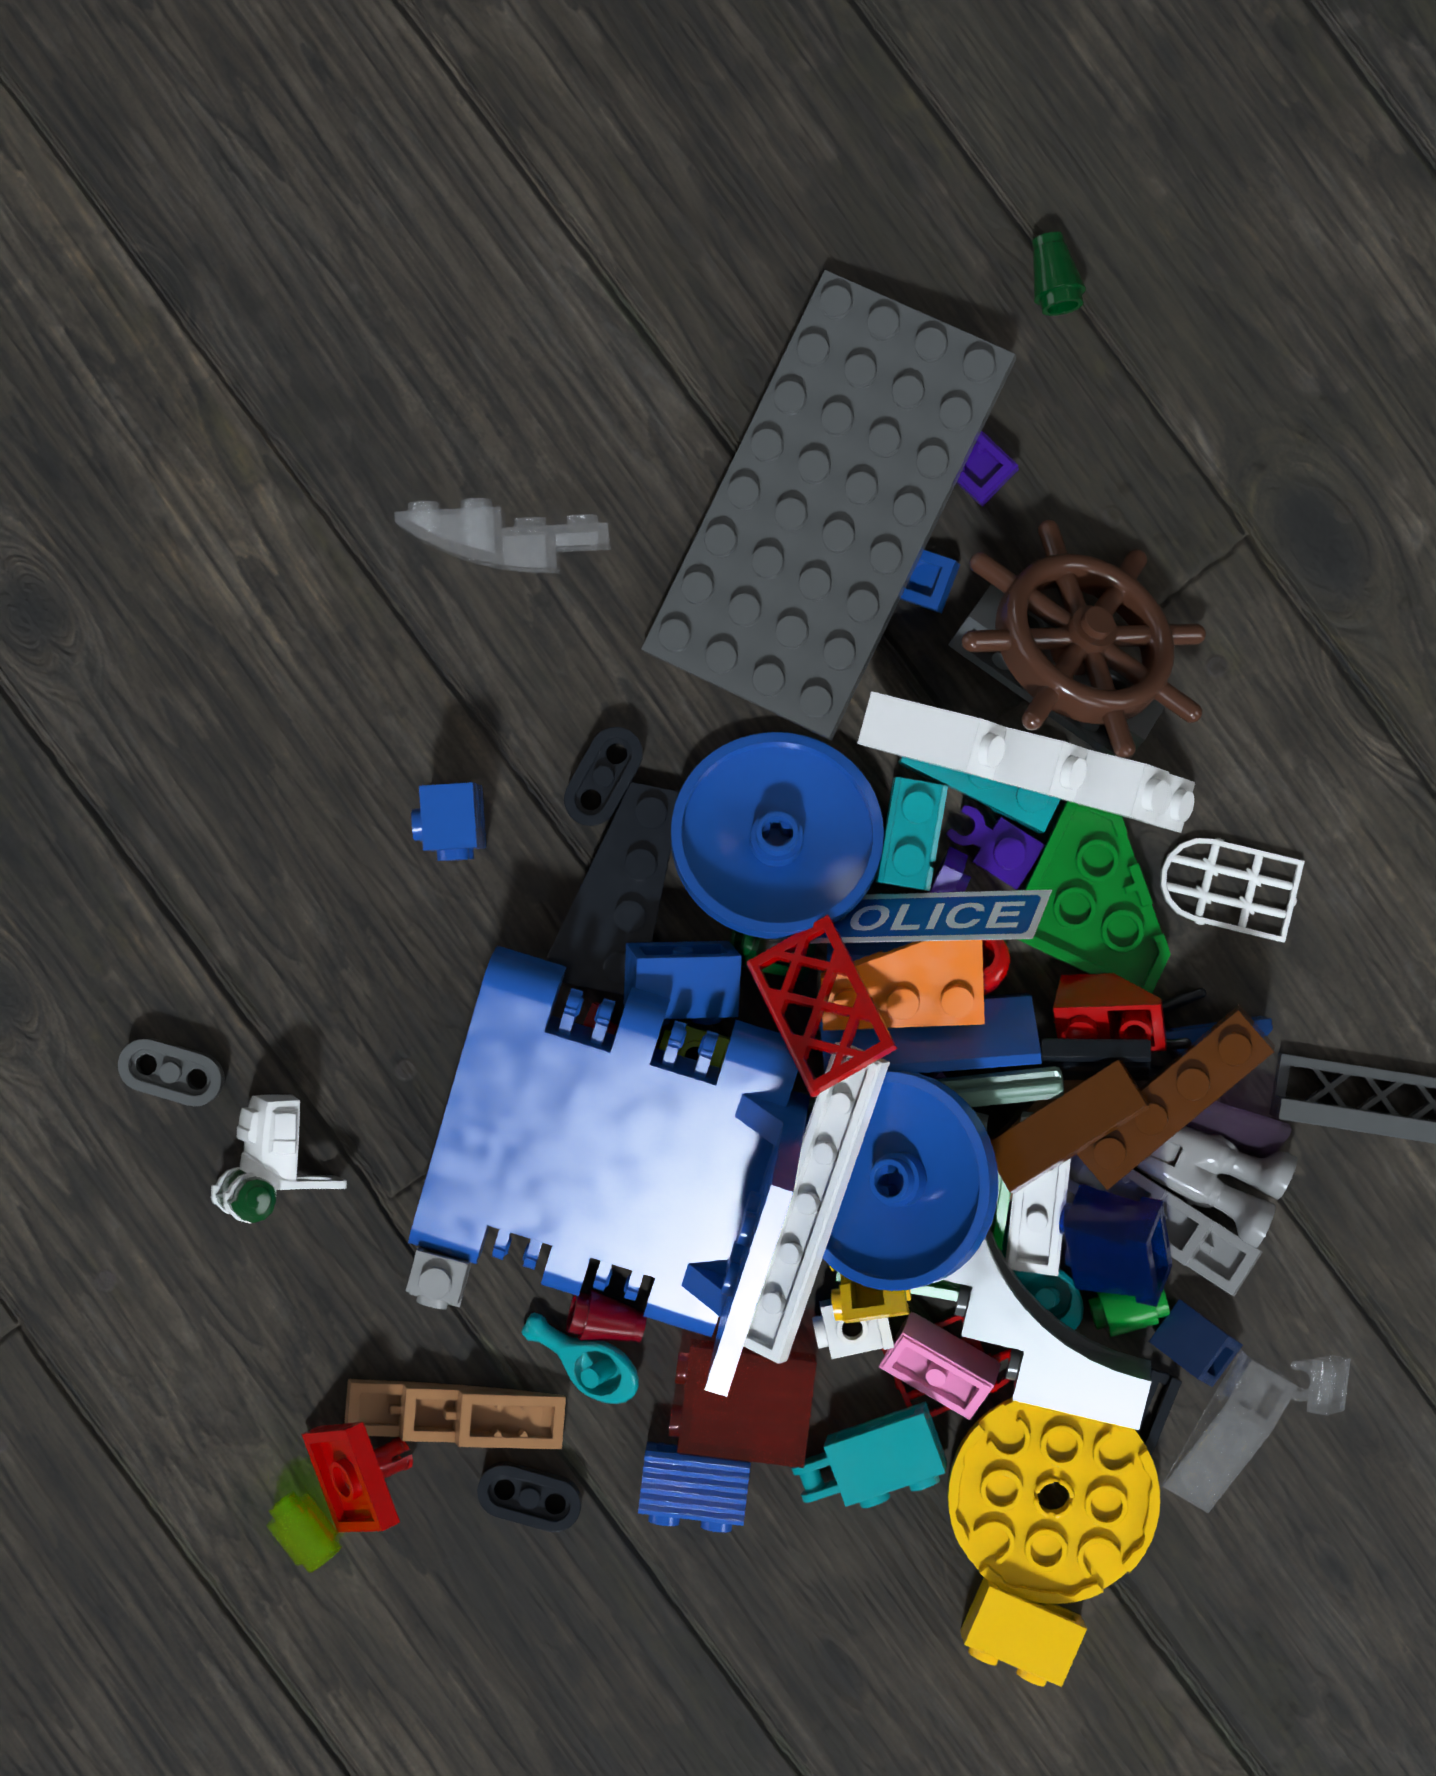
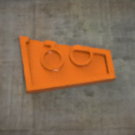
(918, 986)

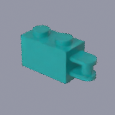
(877, 1459)

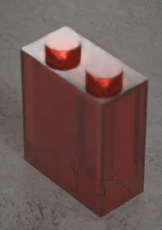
(758, 1420)

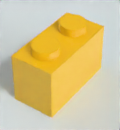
(1022, 1633)

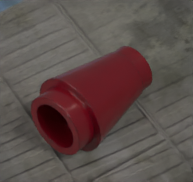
(604, 1318)

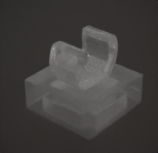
(1327, 1384)

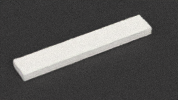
(822, 1176)

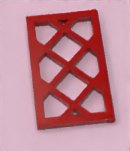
(863, 1007)

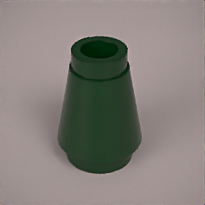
(1056, 277)

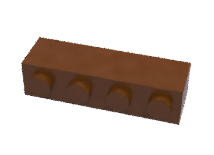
(1181, 1093)

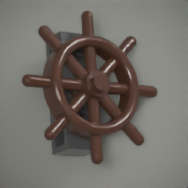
(1071, 655)

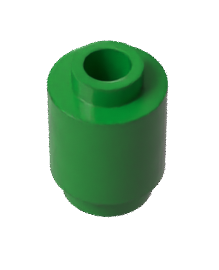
(1122, 1313)

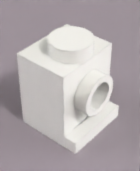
(828, 1332)

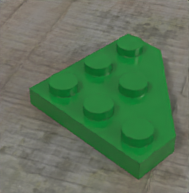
(1098, 900)

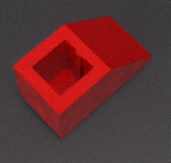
(1108, 1009)

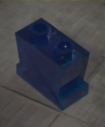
(1117, 1244)

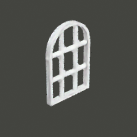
(1246, 903)

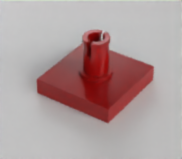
(355, 1475)

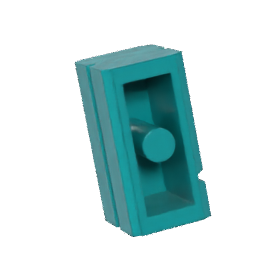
(911, 833)

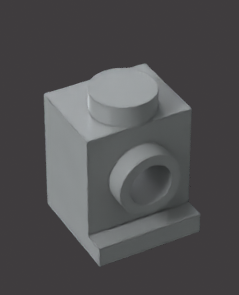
(438, 1279)

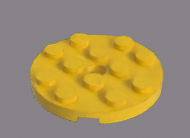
(1064, 1550)

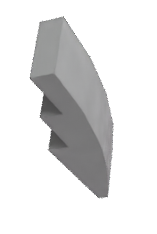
(1192, 1235)

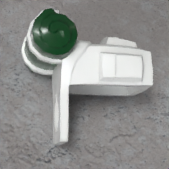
(268, 1160)

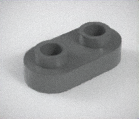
(172, 1072)

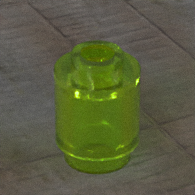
(303, 1531)

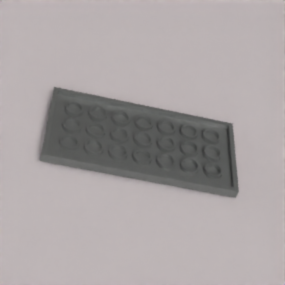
(829, 504)

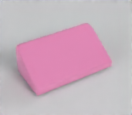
(941, 1365)

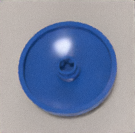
(776, 834)
(916, 1189)

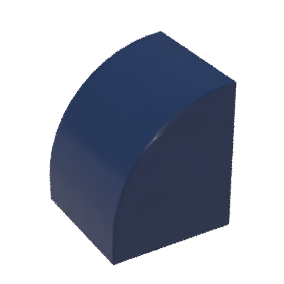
(1195, 1343)

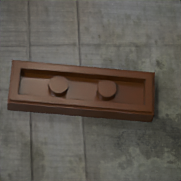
(1067, 1126)

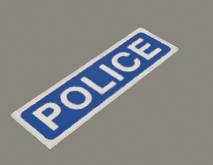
(943, 917)

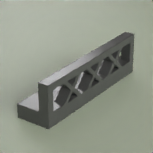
(1354, 1118)

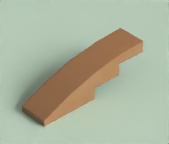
(457, 1414)

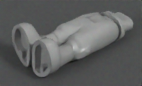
(1191, 1165)

